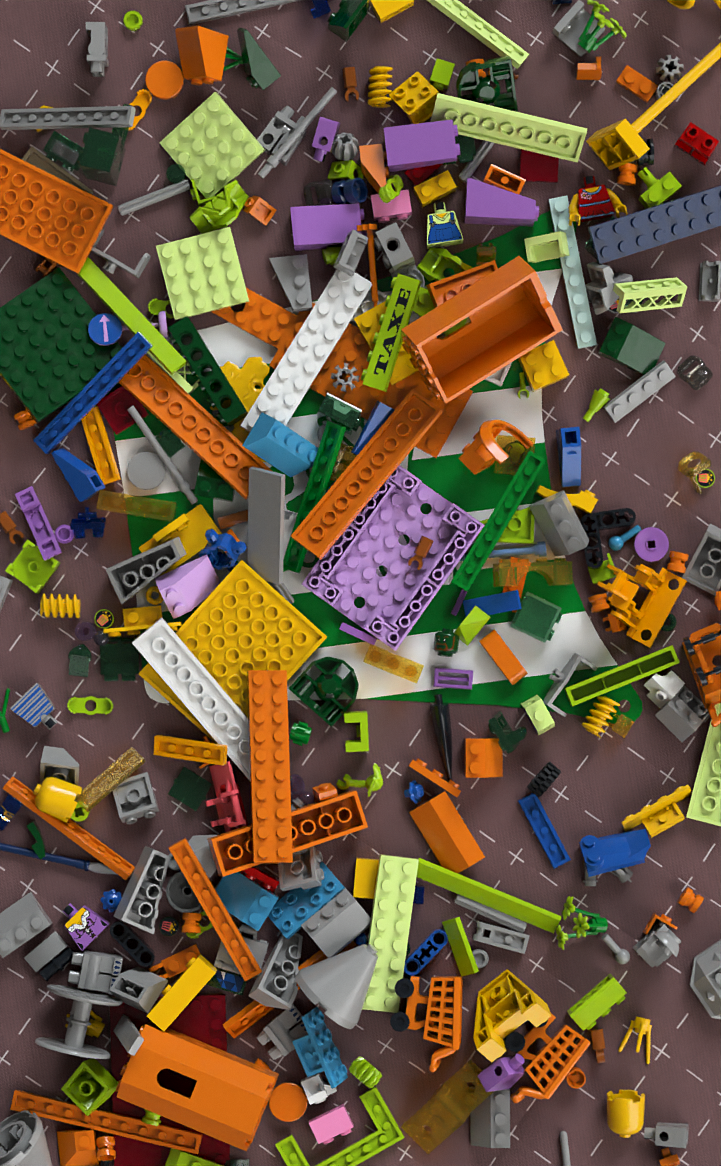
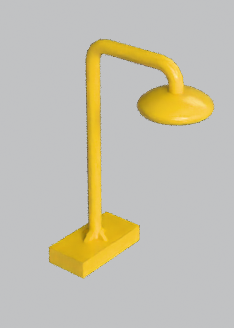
(620, 141)

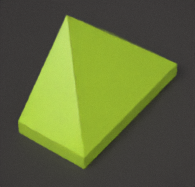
(472, 625)

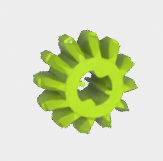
(365, 1072)

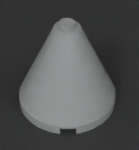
(340, 983)
(23, 1141)

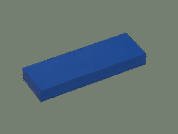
(376, 419)
(494, 603)

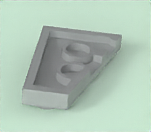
(294, 279)

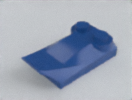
(614, 851)

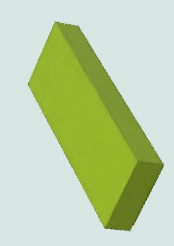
(460, 946)

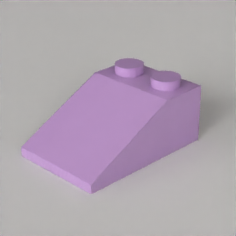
(187, 585)

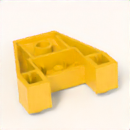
(502, 1009)

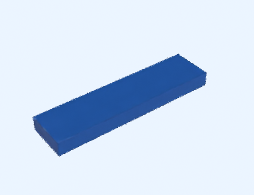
(544, 830)

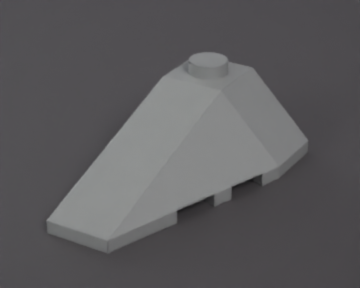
(277, 982)

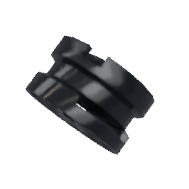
(648, 157)

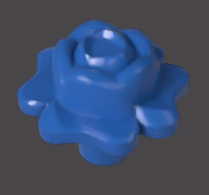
(415, 791)
(111, 900)

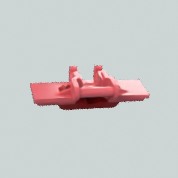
(228, 800)

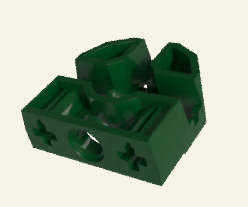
(498, 69)
(326, 686)

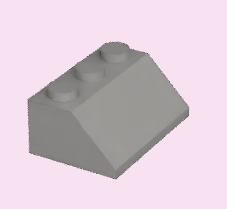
(560, 524)
(21, 923)
(337, 923)
(491, 1121)

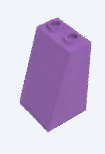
(421, 145)
(498, 206)
(324, 225)

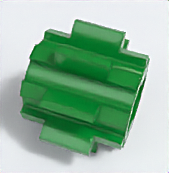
(300, 733)

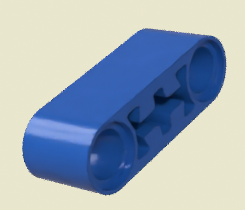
(425, 958)

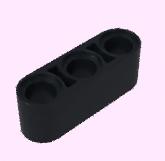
(123, 941)

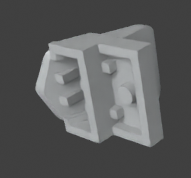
(601, 286)

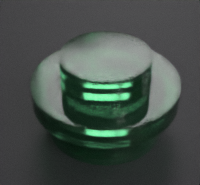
(175, 173)

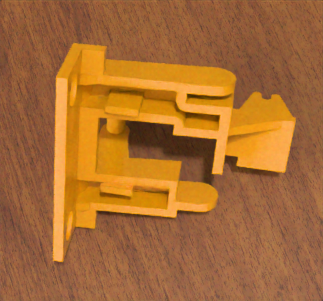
(655, 607)

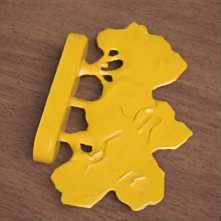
(244, 384)

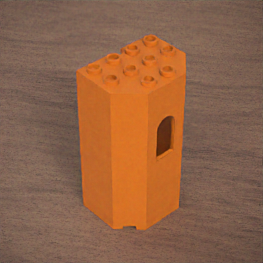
(506, 321)
(227, 1092)

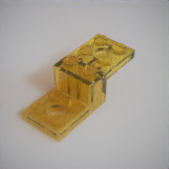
(447, 1108)

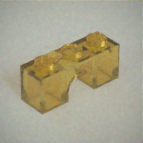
(393, 663)

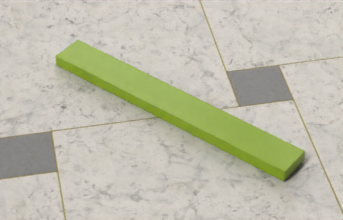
(130, 316)
(487, 896)

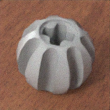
(663, 69)
(345, 146)
(350, 379)

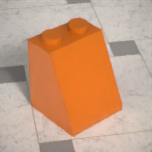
(201, 54)
(482, 758)

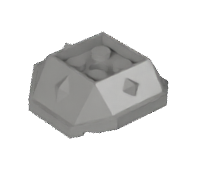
(706, 979)

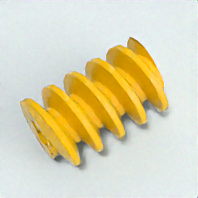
(379, 86)
(60, 606)
(600, 715)

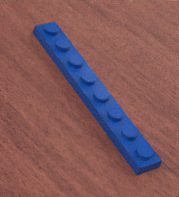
(93, 393)

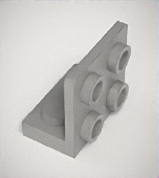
(572, 27)

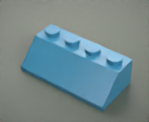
(280, 446)

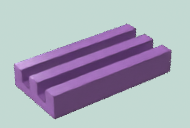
(357, 633)
(436, 678)

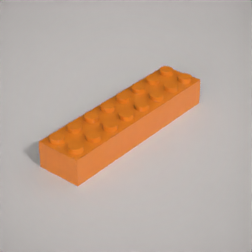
(310, 827)

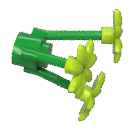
(588, 41)
(595, 925)

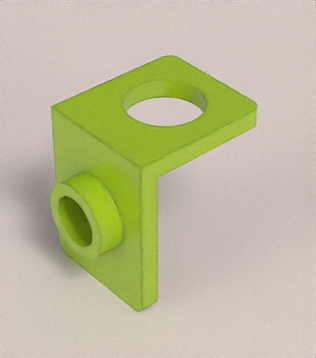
(343, 170)
(195, 195)
(603, 573)

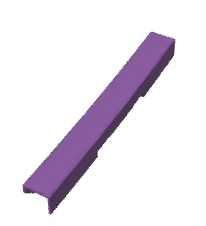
(459, 602)

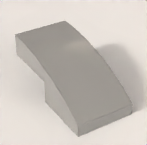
(45, 951)

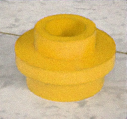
(149, 595)

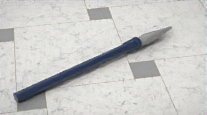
(77, 863)

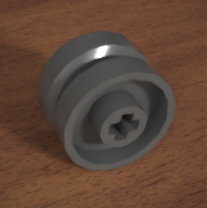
(177, 897)

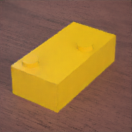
(181, 992)

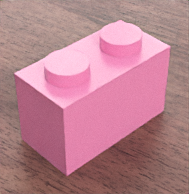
(398, 207)
(331, 1124)

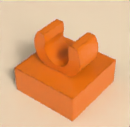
(615, 624)
(668, 1160)

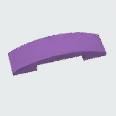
(38, 523)

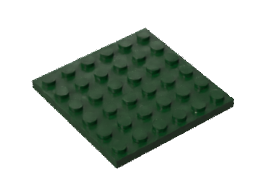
(48, 345)

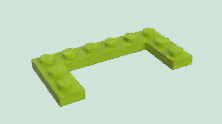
(386, 1135)

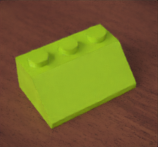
(597, 1002)

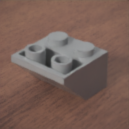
(683, 714)
(138, 988)

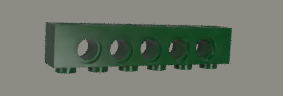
(186, 328)

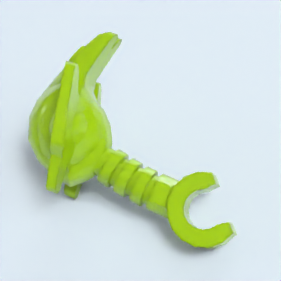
(372, 783)

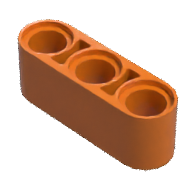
(503, 657)

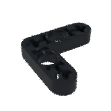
(598, 526)

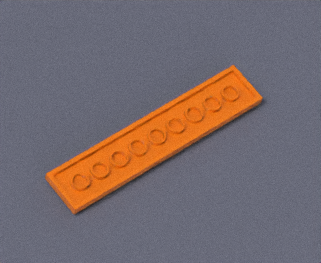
(192, 423)
(366, 474)
(269, 766)

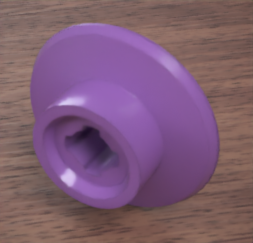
(651, 534)

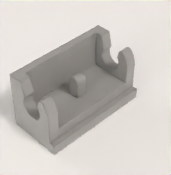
(351, 252)
(710, 281)

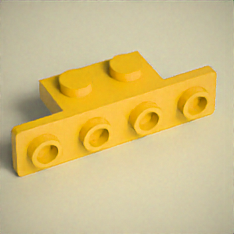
(661, 814)

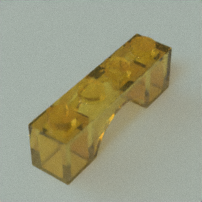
(509, 574)

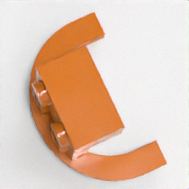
(485, 449)

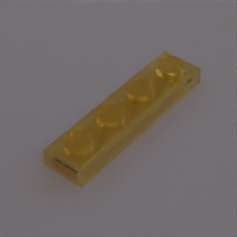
(110, 779)

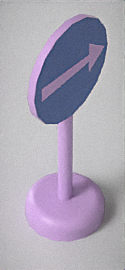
(107, 329)

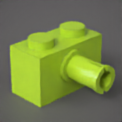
(658, 190)

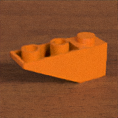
(372, 165)

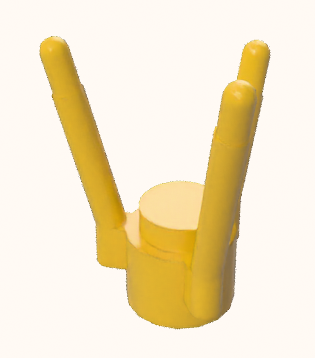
(96, 1025)
(642, 1027)

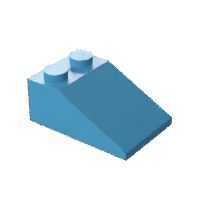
(246, 899)

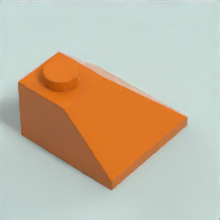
(77, 1147)

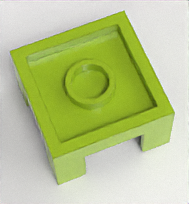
(31, 568)
(362, 731)

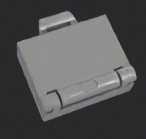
(257, 947)

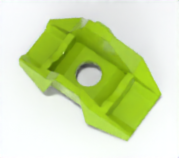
(220, 210)
(437, 261)

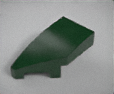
(39, 846)

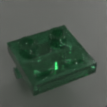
(507, 738)

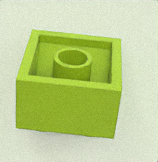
(90, 1086)

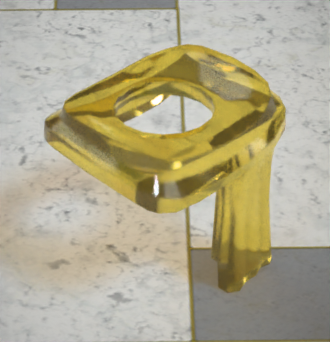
(692, 472)

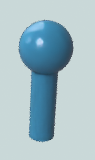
(617, 542)

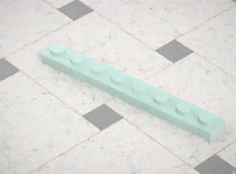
(573, 276)

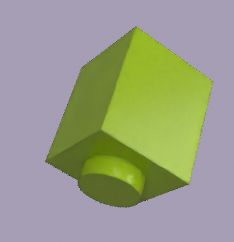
(442, 74)

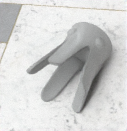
(623, 874)

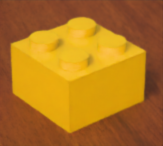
(543, 366)

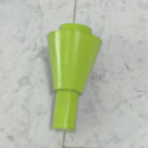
(598, 400)

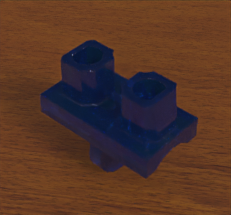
(88, 521)

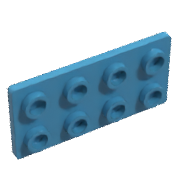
(301, 904)
(318, 1050)

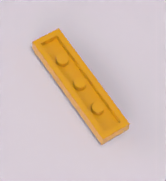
(100, 447)
(190, 750)

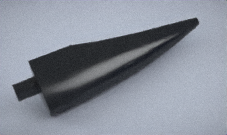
(443, 732)

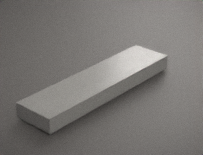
(128, 1035)

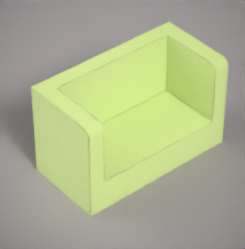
(546, 247)

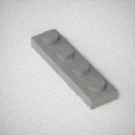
(639, 391)

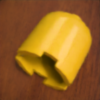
(56, 797)
(625, 1112)

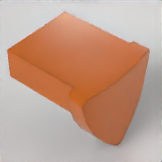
(589, 71)

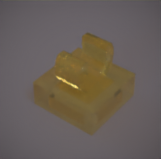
(485, 254)
(622, 725)

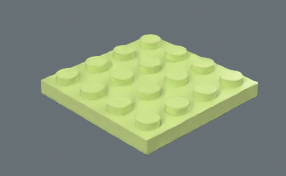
(212, 146)
(202, 273)

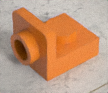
(259, 209)

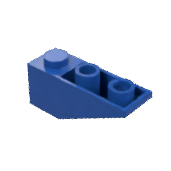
(569, 456)
(80, 476)

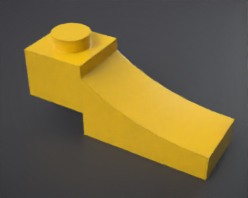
(583, 500)

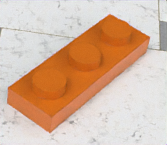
(435, 776)

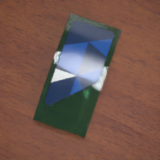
(228, 981)

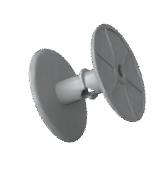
(78, 1022)

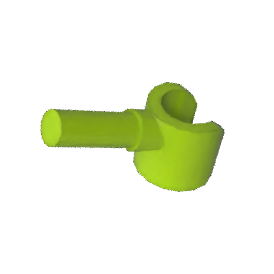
(522, 385)

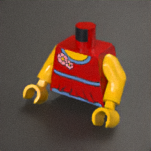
(594, 203)

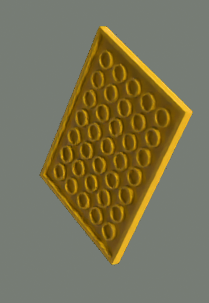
(241, 630)

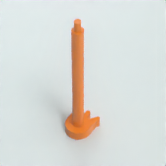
(371, 254)

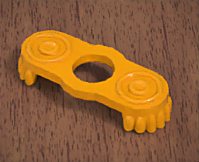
(142, 100)

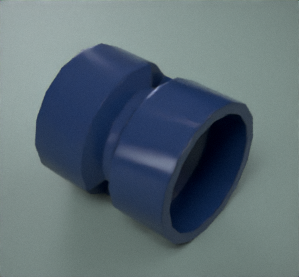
(349, 191)

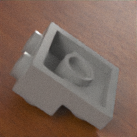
(135, 798)
(303, 871)

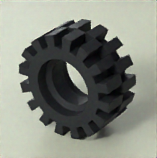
(544, 779)

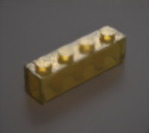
(136, 506)

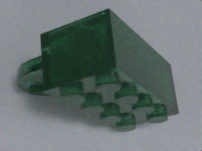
(103, 154)

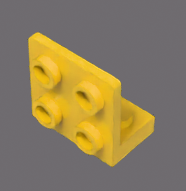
(415, 98)

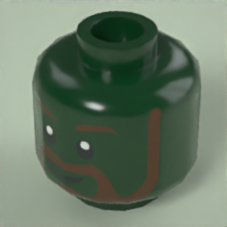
(446, 643)

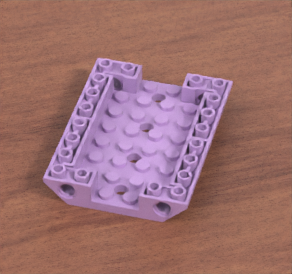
(371, 541)

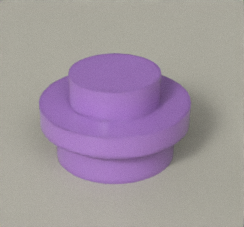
(64, 534)

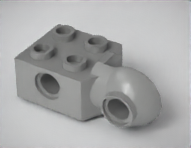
(400, 260)
(658, 945)

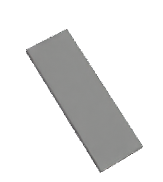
(266, 523)

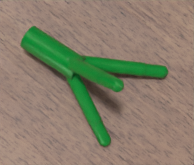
(233, 55)
(3, 722)

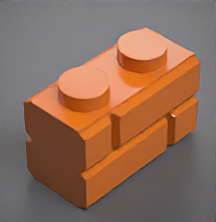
(504, 179)

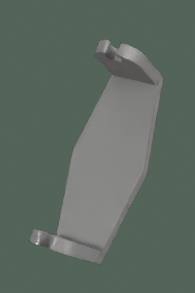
(112, 263)
(562, 679)

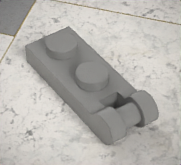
(501, 937)

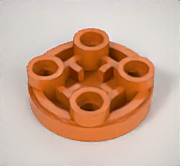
(164, 80)
(288, 1101)

